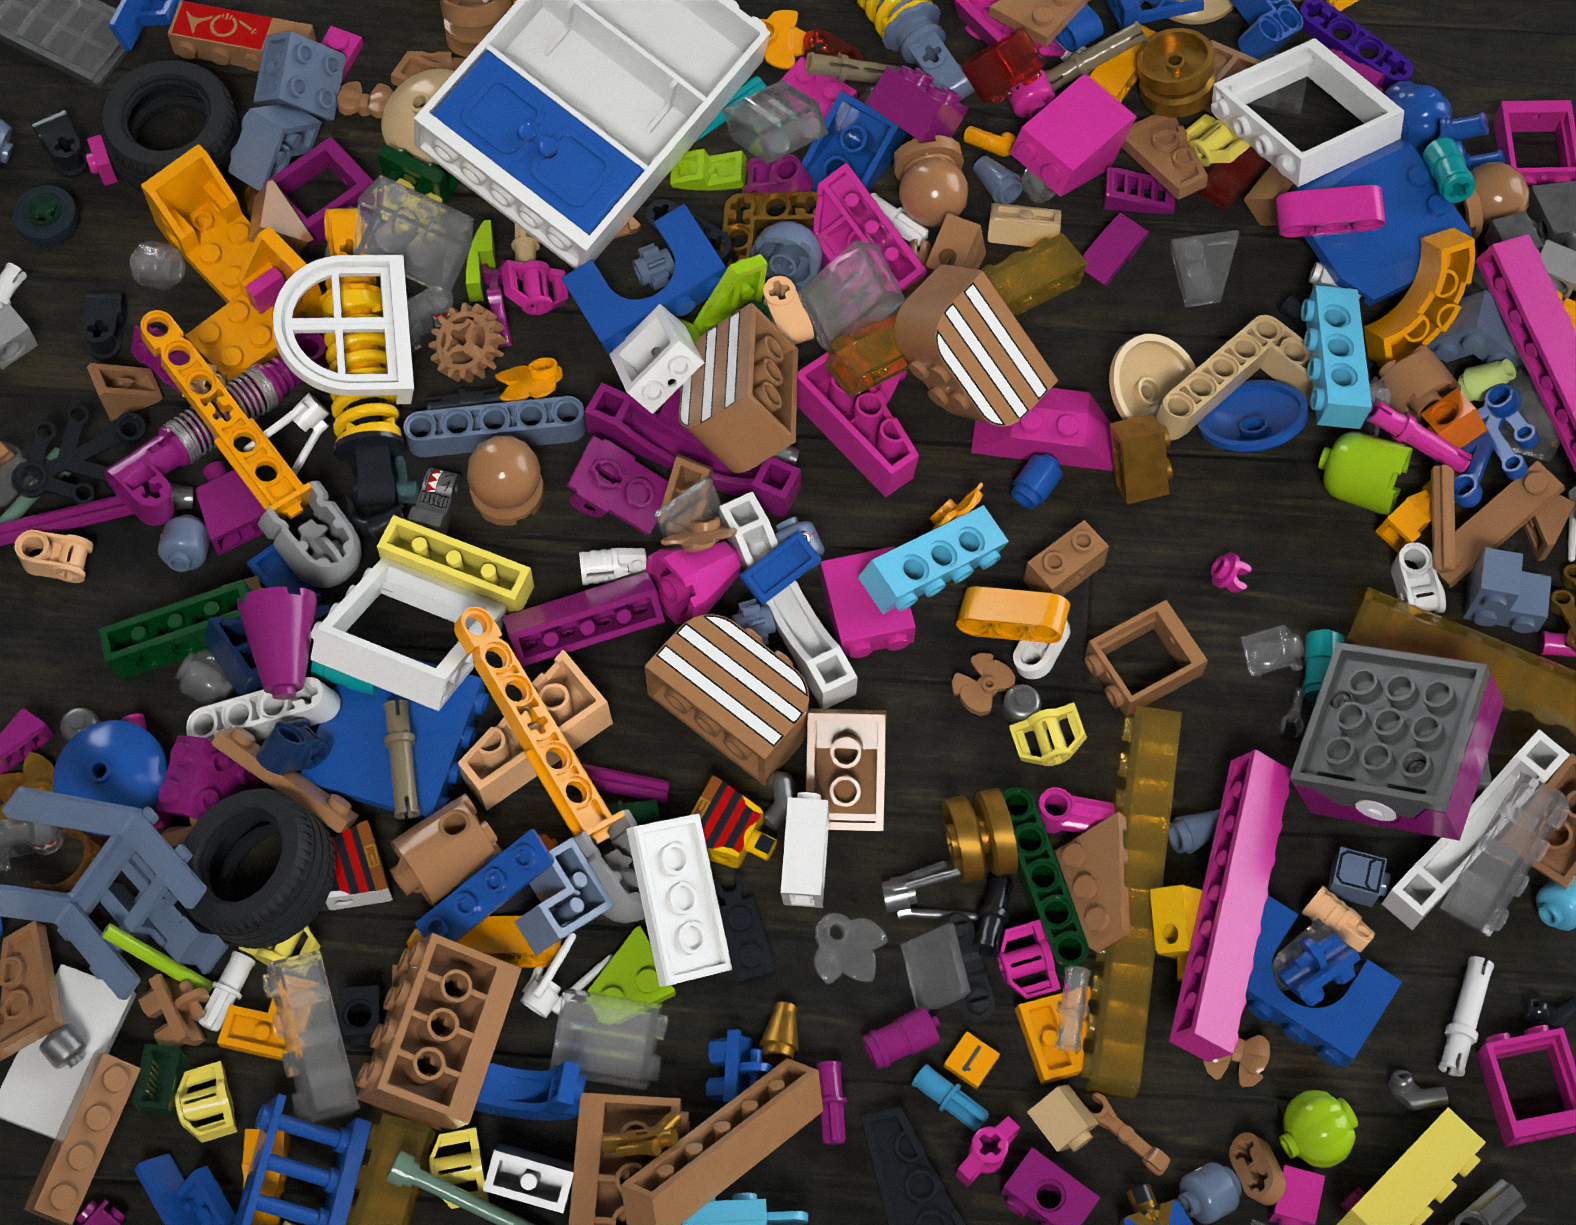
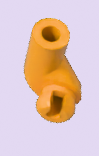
(991, 142)

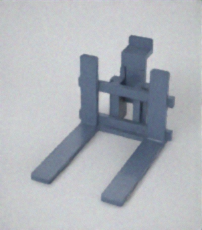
(145, 859)

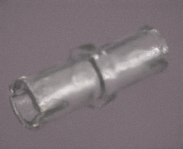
(1072, 1009)

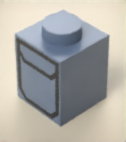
(1358, 877)

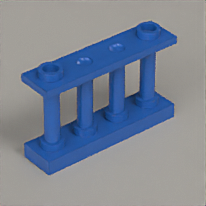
(337, 1181)

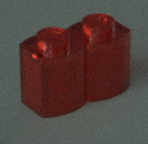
(1004, 66)

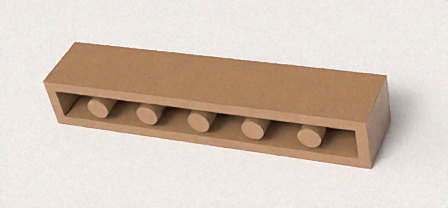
(723, 1147)

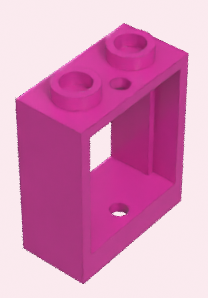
(1539, 117)
(1564, 1070)

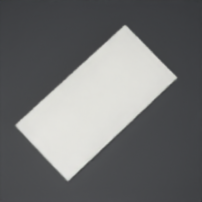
(679, 899)
(35, 1091)

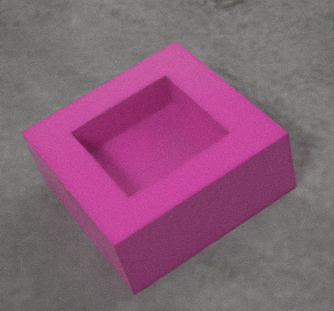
(265, 290)

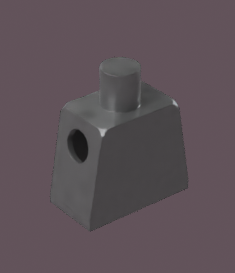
(1555, 212)

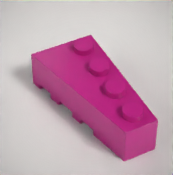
(858, 427)

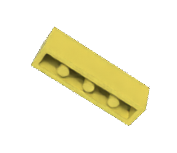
(457, 563)
(1420, 1175)

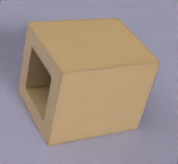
(1064, 1119)

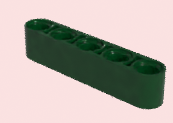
(1050, 898)

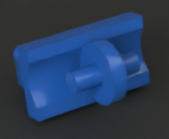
(1317, 966)
(741, 1064)

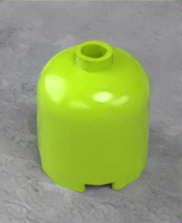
(1365, 470)

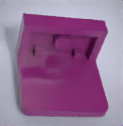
(200, 778)

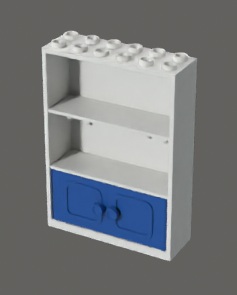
(586, 109)

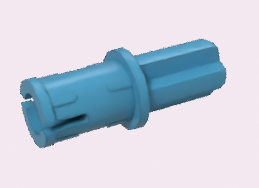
(950, 1098)

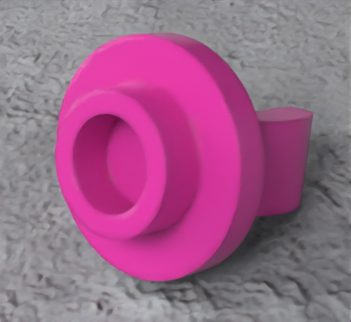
(1225, 572)

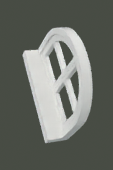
(393, 323)

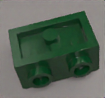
(422, 176)

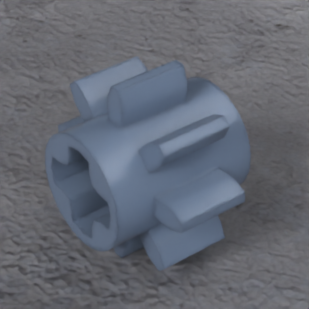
(653, 266)
(756, 618)

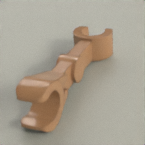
(1152, 1157)

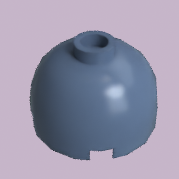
(789, 251)

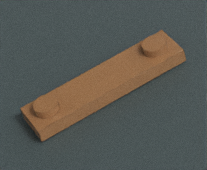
(1502, 518)
(327, 808)

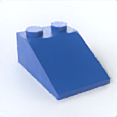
(856, 137)

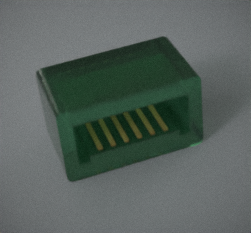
(159, 1080)

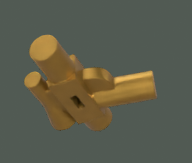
(645, 1141)

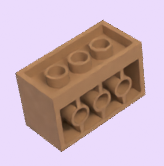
(438, 1033)
(599, 1175)

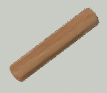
(1443, 519)

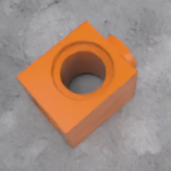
(1454, 419)

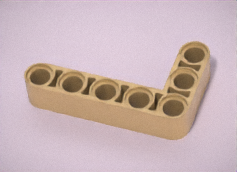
(1260, 344)

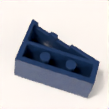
(233, 654)

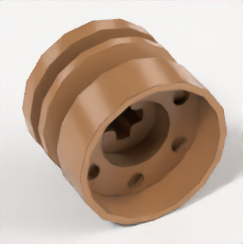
(470, 21)

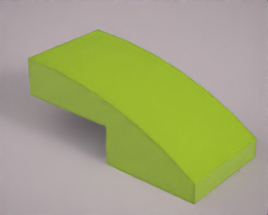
(708, 173)
(481, 252)

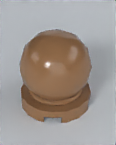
(931, 180)
(1497, 193)
(505, 480)

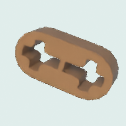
(1250, 1173)

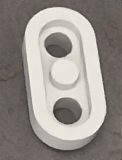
(1046, 653)

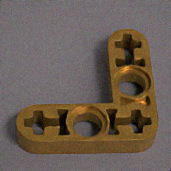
(756, 215)

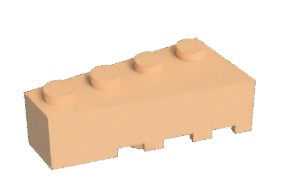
(498, 761)

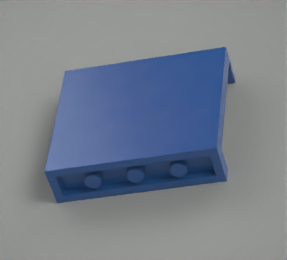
(361, 763)

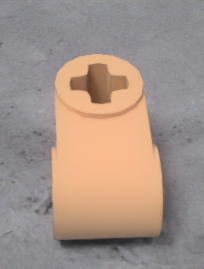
(787, 312)
(61, 556)

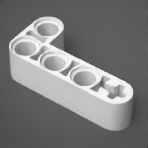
(314, 703)

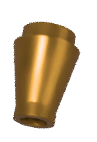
(781, 1034)

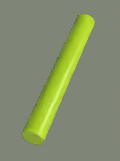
(154, 957)

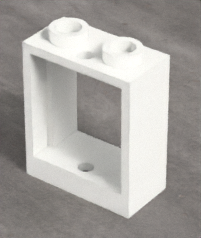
(648, 370)
(805, 850)

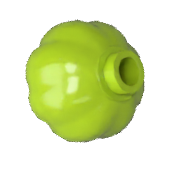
(1318, 1129)

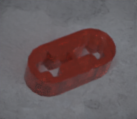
(831, 45)

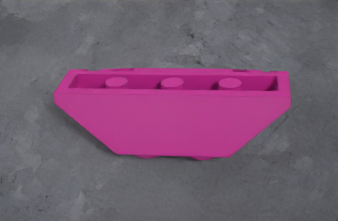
(981, 26)
(850, 213)
(1061, 424)

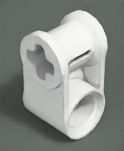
(1418, 586)

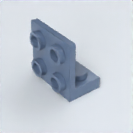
(299, 74)

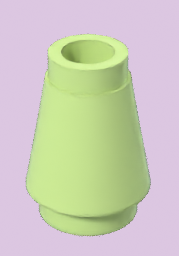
(1480, 378)

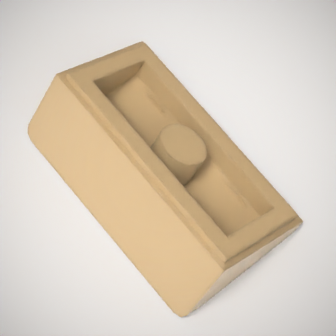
(1022, 224)

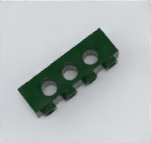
(167, 632)

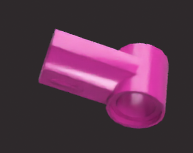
(1078, 812)

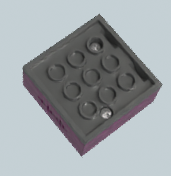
(1398, 740)

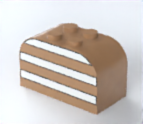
(971, 348)
(744, 392)
(732, 692)

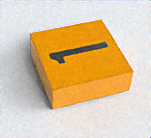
(971, 1060)

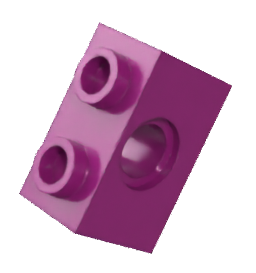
(1040, 1174)

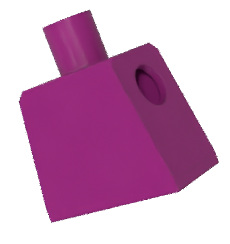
(228, 508)

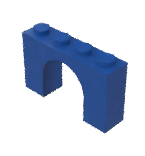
(692, 282)
(1331, 1030)

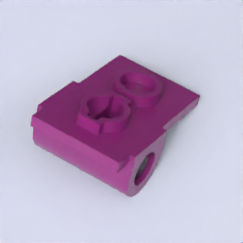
(616, 484)

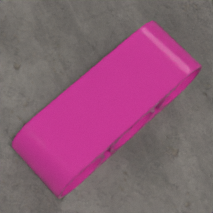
(1330, 211)

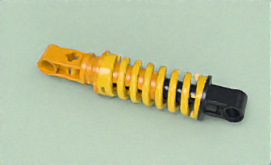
(368, 427)

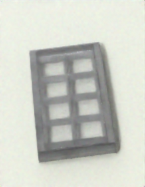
(64, 35)

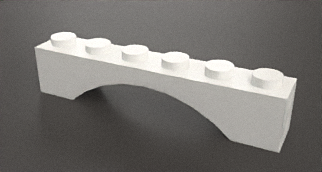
(807, 640)
(1441, 865)

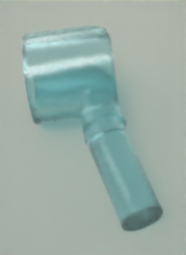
(407, 491)

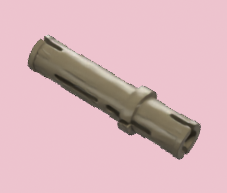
(1095, 55)
(843, 68)
(400, 742)

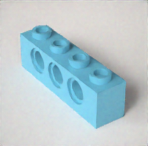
(1336, 357)
(933, 560)

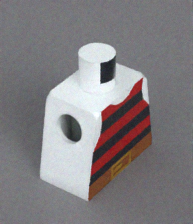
(358, 870)

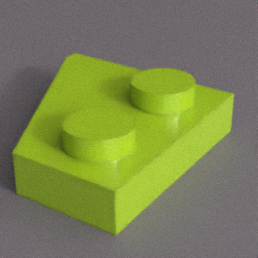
(738, 285)
(632, 973)

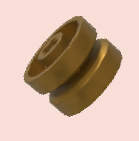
(1176, 72)
(980, 835)

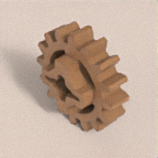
(467, 342)

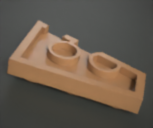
(1164, 152)
(29, 989)

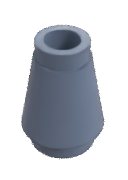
(998, 180)
(1192, 831)

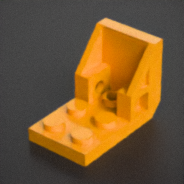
(201, 219)
(237, 333)

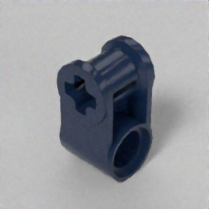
(292, 748)

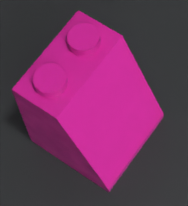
(1074, 136)

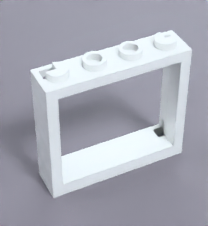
(1379, 114)
(385, 667)

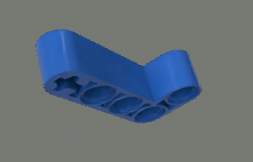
(1270, 24)

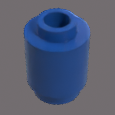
(1036, 480)

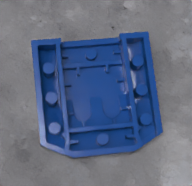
(1385, 258)

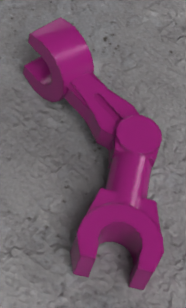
(496, 299)

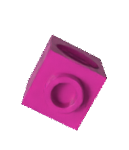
(1300, 1200)

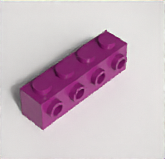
(583, 619)

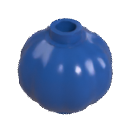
(1421, 108)

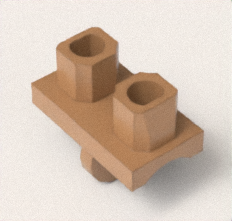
(180, 1007)

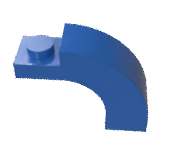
(532, 1094)

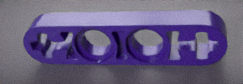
(1358, 39)

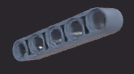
(479, 418)

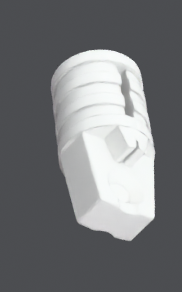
(611, 564)

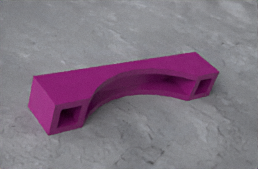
(634, 428)

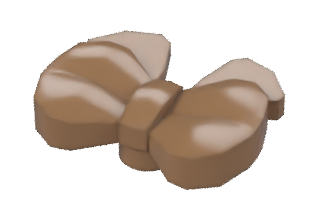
(352, 100)
(978, 695)
(1252, 1060)

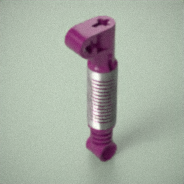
(184, 440)

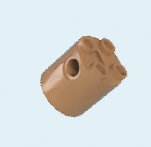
(443, 851)

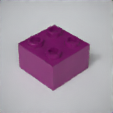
(917, 104)

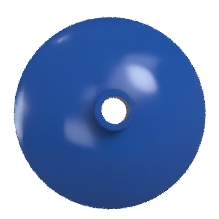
(1256, 417)
(132, 762)

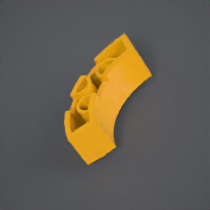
(1430, 302)

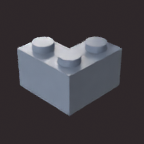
(270, 140)
(1477, 331)
(1505, 594)
(568, 898)

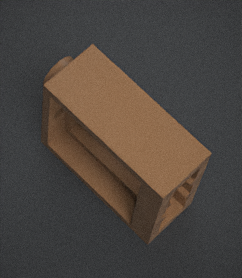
(1174, 637)

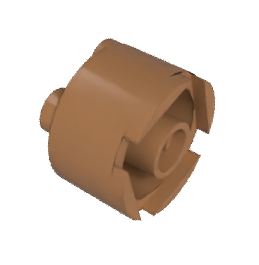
(1417, 382)

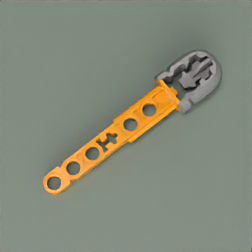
(284, 496)
(588, 820)

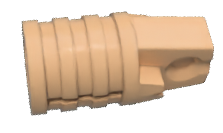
(1339, 919)

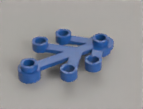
(1500, 405)

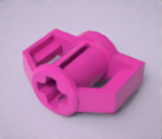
(535, 281)
(1044, 960)
(987, 1151)

